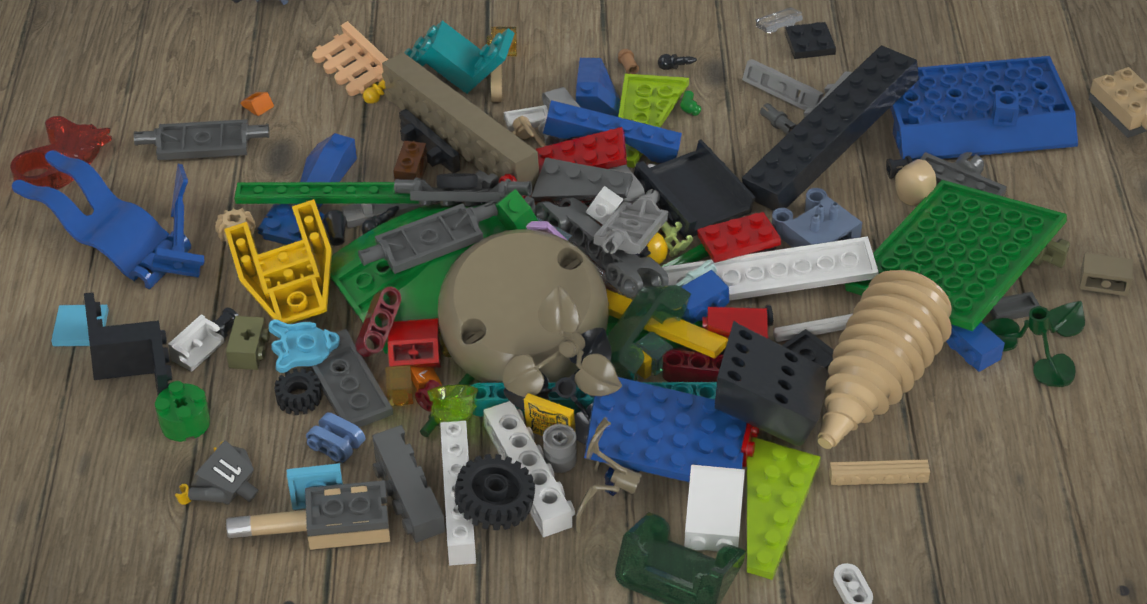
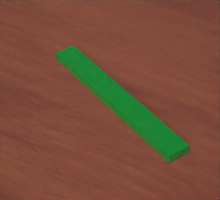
(319, 191)

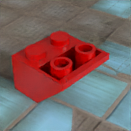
(414, 343)

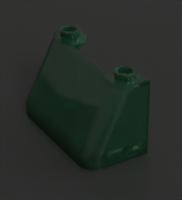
(650, 302)
(672, 571)

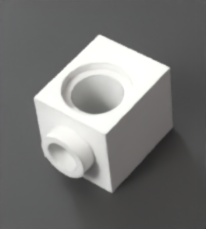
(604, 205)

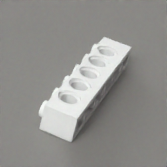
(513, 439)
(459, 530)

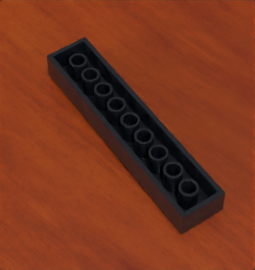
(831, 128)

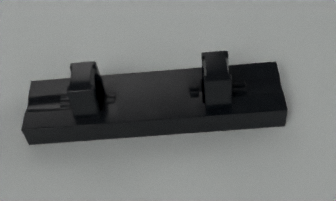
(437, 149)

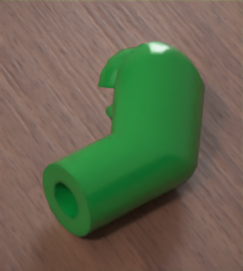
(688, 105)

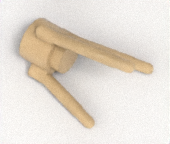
(524, 130)

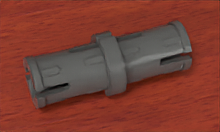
(778, 118)

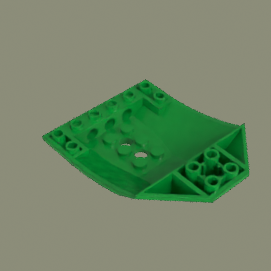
(417, 285)

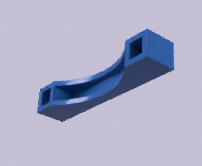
(573, 121)

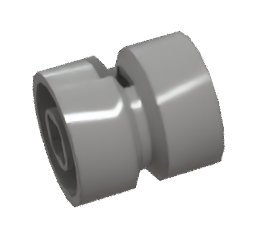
(560, 447)

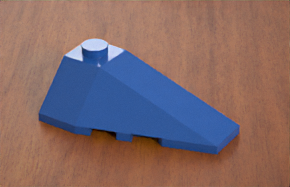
(595, 88)
(330, 160)

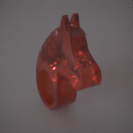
(66, 138)

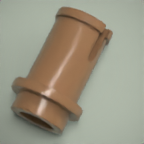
(626, 58)

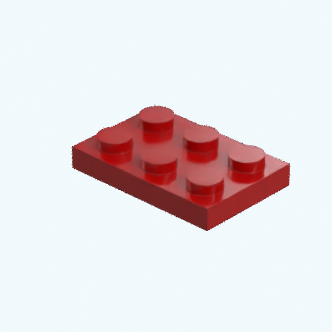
(739, 237)

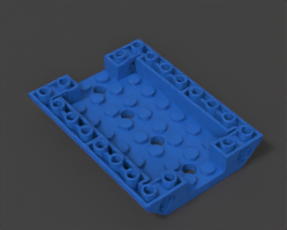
(964, 123)

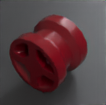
(422, 395)

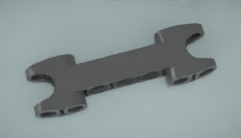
(621, 268)

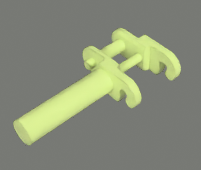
(671, 233)

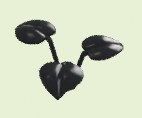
(595, 343)

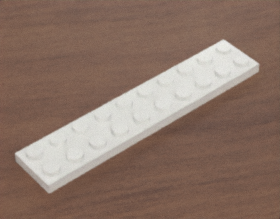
(790, 268)

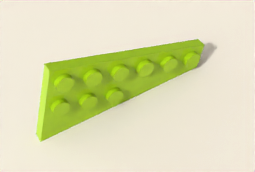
(649, 101)
(775, 495)

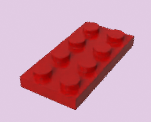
(597, 150)

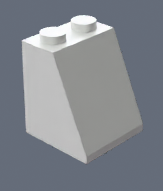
(713, 507)

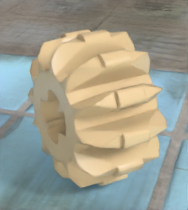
(233, 218)

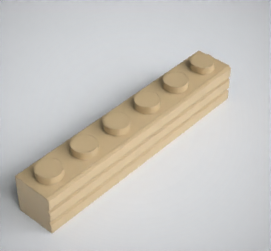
(879, 472)

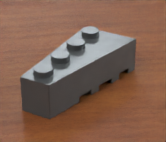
(406, 485)

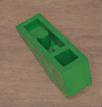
(514, 211)

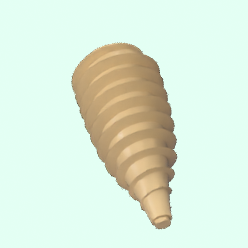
(883, 350)

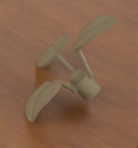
(596, 372)
(622, 477)

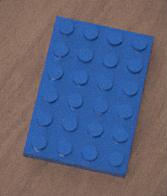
(665, 431)

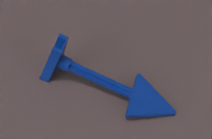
(176, 259)

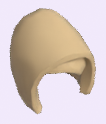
(915, 182)

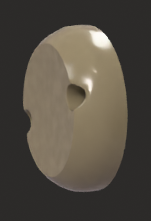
(495, 296)

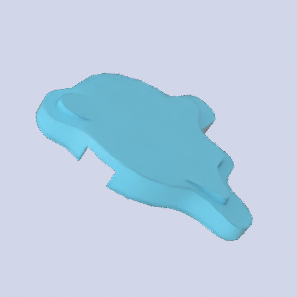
(301, 344)

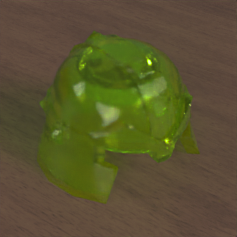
(452, 402)

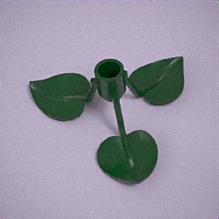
(1065, 320)

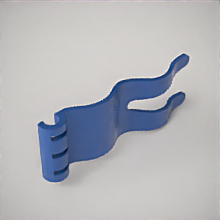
(114, 228)

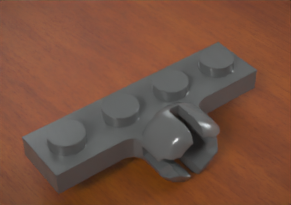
(964, 172)

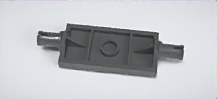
(201, 138)
(427, 195)
(429, 237)

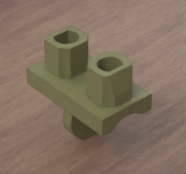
(1054, 253)

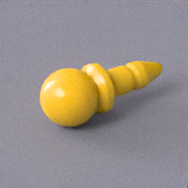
(373, 93)

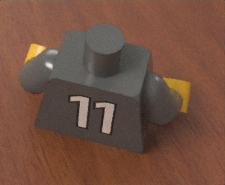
(221, 477)

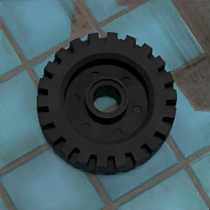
(494, 492)

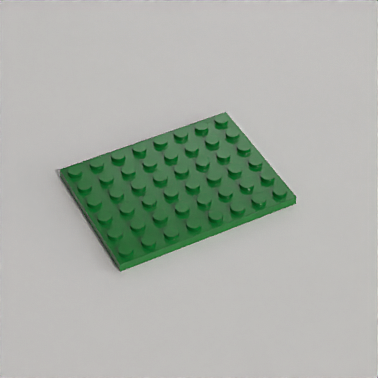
(968, 246)

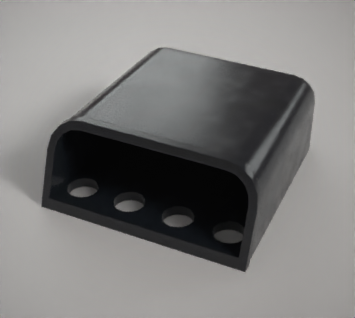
(770, 386)

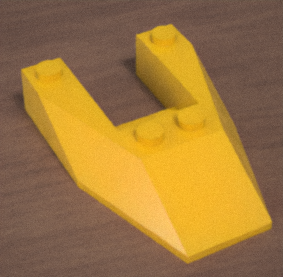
(291, 279)

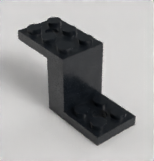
(126, 348)

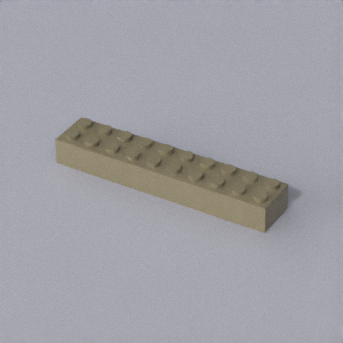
(458, 121)

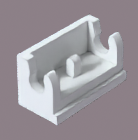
(195, 343)

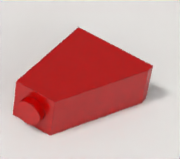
(721, 320)

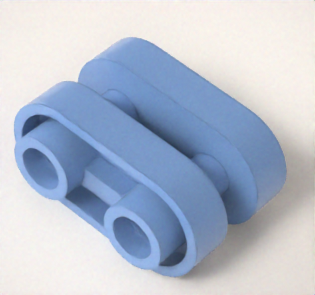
(335, 437)

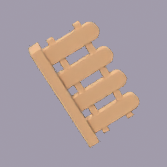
(359, 47)

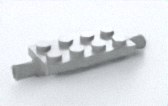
(632, 225)

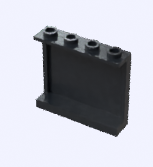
(696, 190)

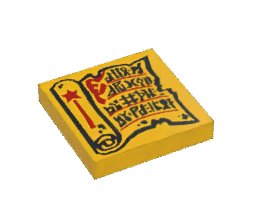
(544, 413)

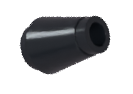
(335, 226)

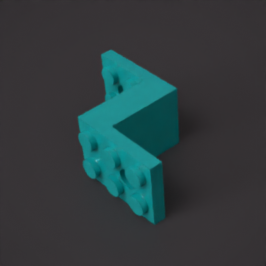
(458, 57)

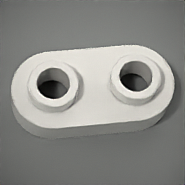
(854, 590)

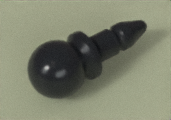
(668, 62)
(384, 217)

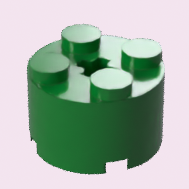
(182, 411)

